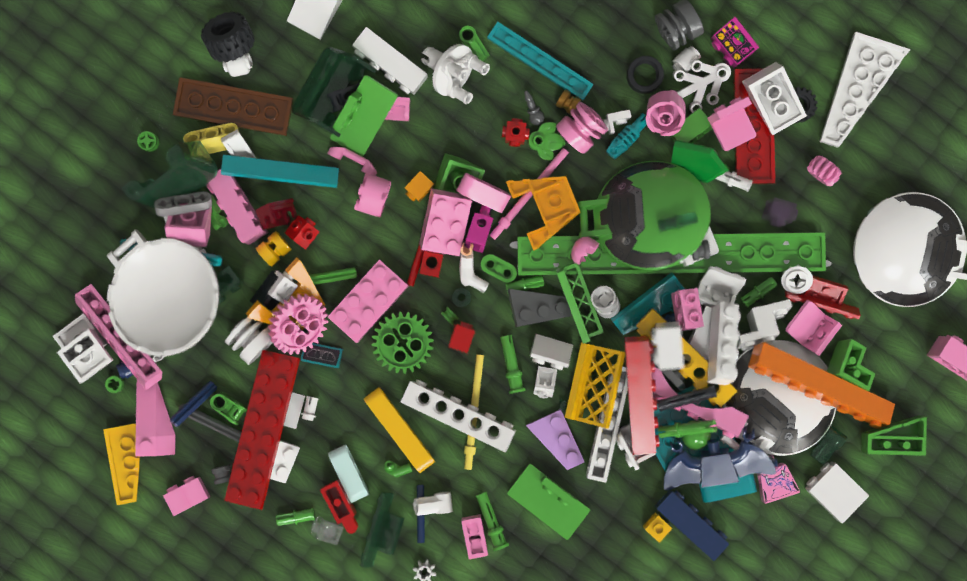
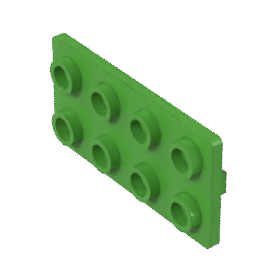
(363, 115)
(548, 501)

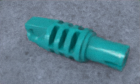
(626, 137)

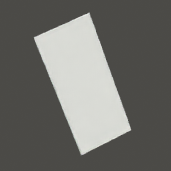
(294, 410)

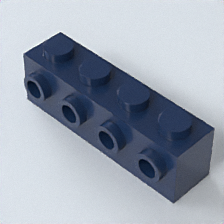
(692, 525)

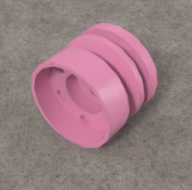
(585, 124)

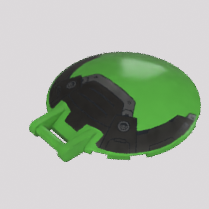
(630, 209)

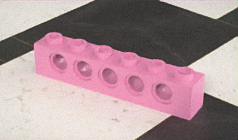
(97, 312)

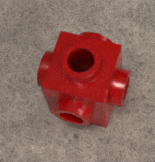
(512, 139)
(302, 231)

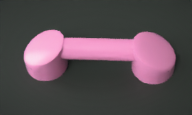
(338, 152)

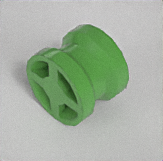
(144, 140)

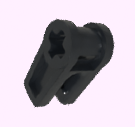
(340, 95)

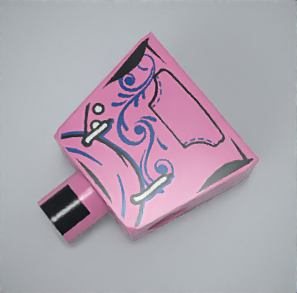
(777, 485)

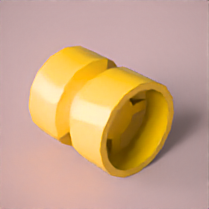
(266, 249)

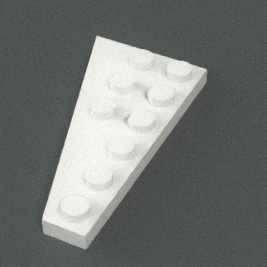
(862, 77)

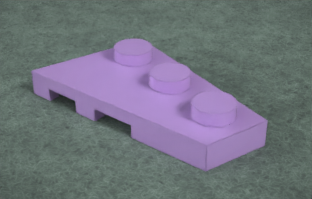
(557, 438)

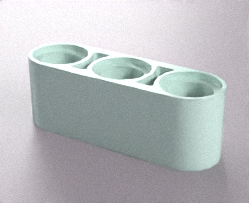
(348, 473)

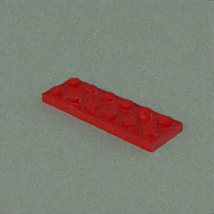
(757, 156)

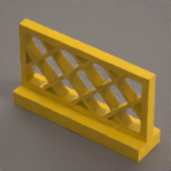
(583, 382)

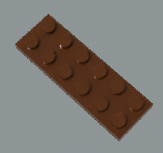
(233, 105)

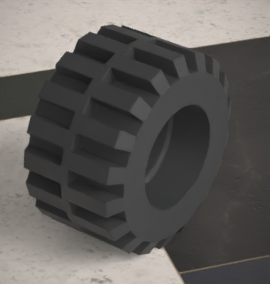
(227, 36)

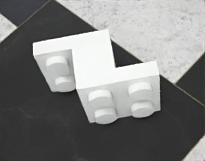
(763, 324)
(82, 348)

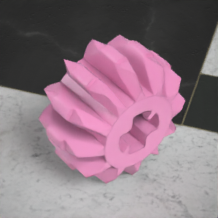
(824, 170)

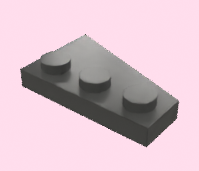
(536, 307)

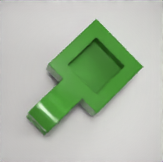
(216, 219)

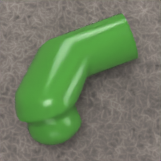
(396, 470)

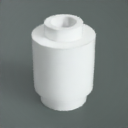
(684, 59)

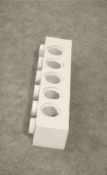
(412, 399)
(605, 438)

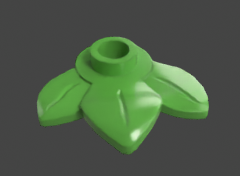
(548, 141)

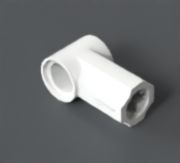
(439, 504)

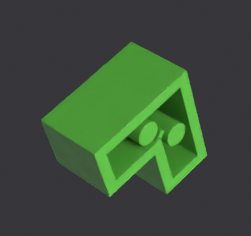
(847, 364)

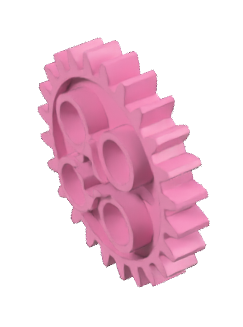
(287, 334)

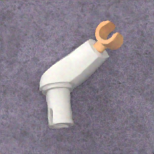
(466, 270)

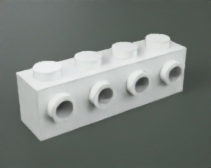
(390, 61)
(723, 343)

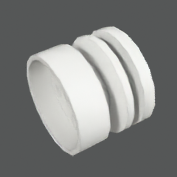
(250, 339)

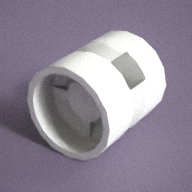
(605, 302)

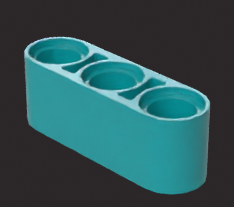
(714, 493)

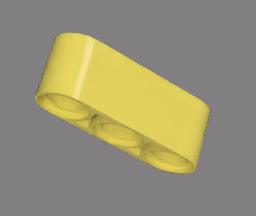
(211, 136)

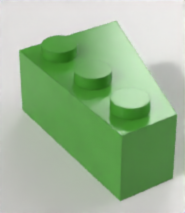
(898, 438)

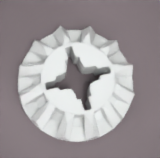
(802, 285)

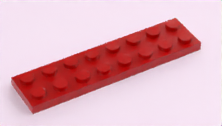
(262, 430)

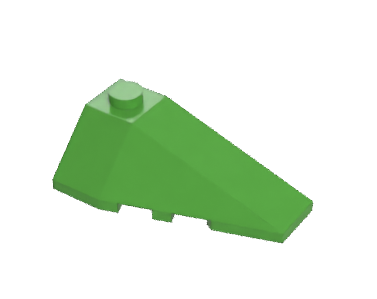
(452, 172)

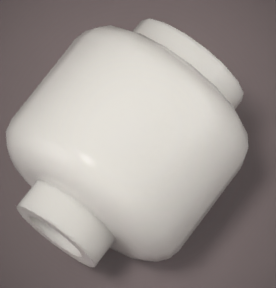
(240, 66)

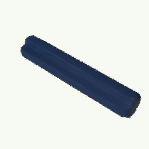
(193, 404)

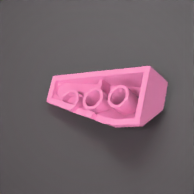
(153, 425)

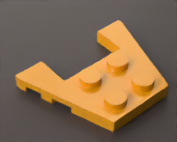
(554, 202)
(305, 286)

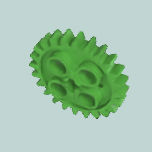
(417, 332)

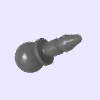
(536, 116)

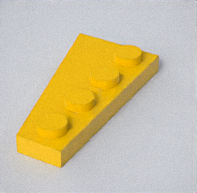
(123, 462)

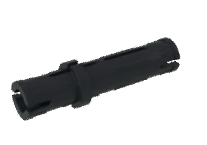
(689, 397)

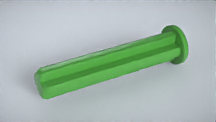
(333, 276)

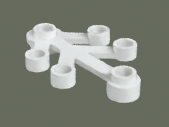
(700, 83)

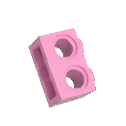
(687, 309)
(474, 536)

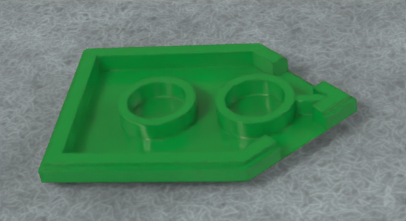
(698, 160)

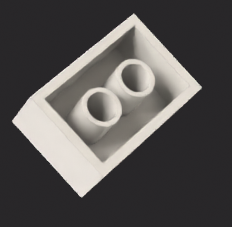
(669, 345)

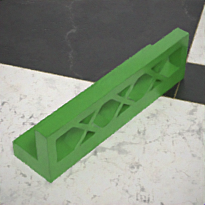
(568, 291)

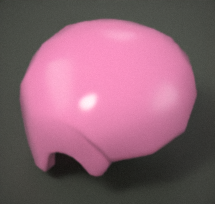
(582, 248)

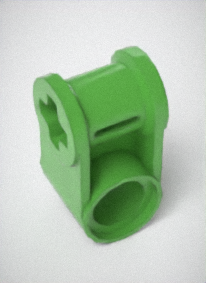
(229, 408)

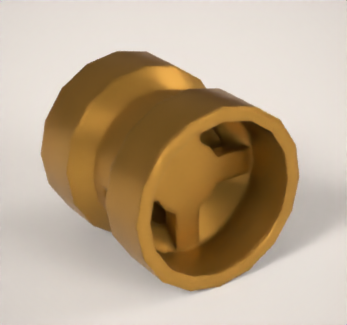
(567, 101)

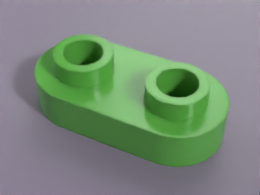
(498, 268)

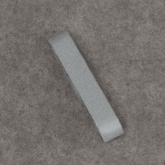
(165, 206)

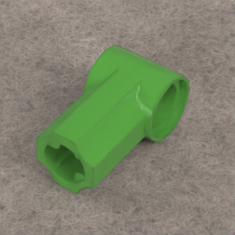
(474, 44)

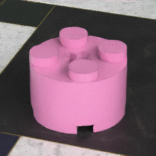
(665, 113)
(372, 195)

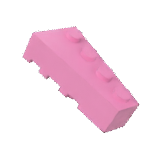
(237, 208)

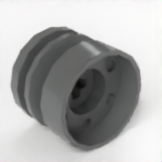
(681, 24)

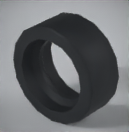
(659, 74)

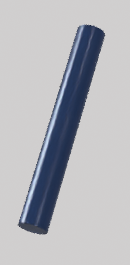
(420, 518)

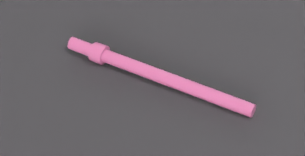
(505, 221)

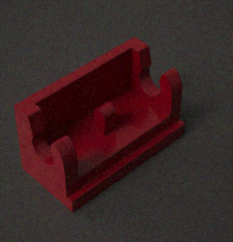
(276, 213)

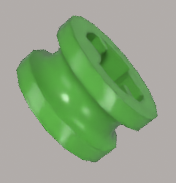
(449, 315)
(113, 389)

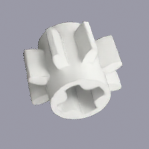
(429, 569)

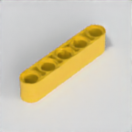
(399, 430)

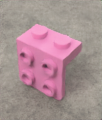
(732, 124)
(813, 328)

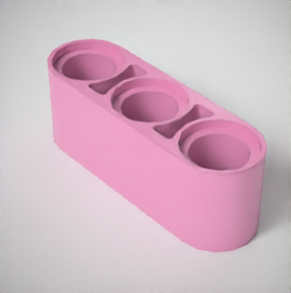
(483, 192)

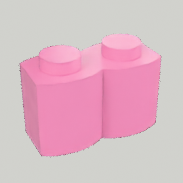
(186, 495)

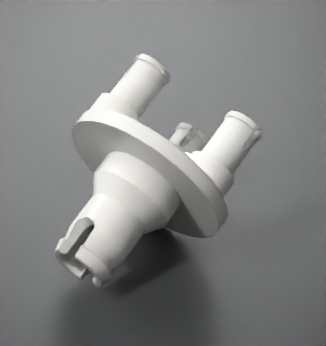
(453, 70)

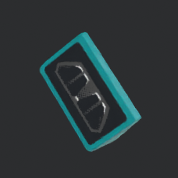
(322, 355)

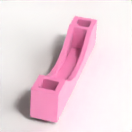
(727, 419)

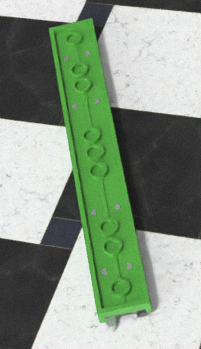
(736, 255)

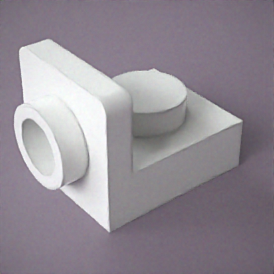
(618, 117)
(283, 287)
(545, 382)

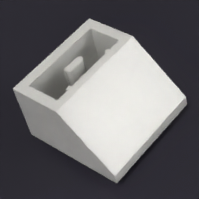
(551, 351)

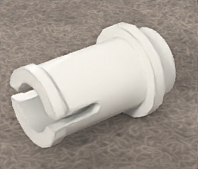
(310, 408)

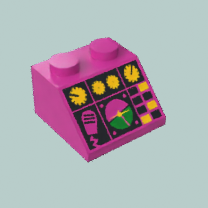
(734, 43)

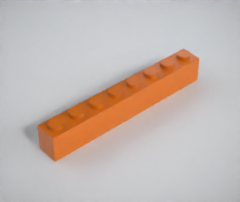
(821, 385)

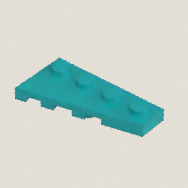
(656, 297)

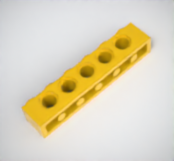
(723, 392)

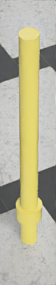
(470, 450)

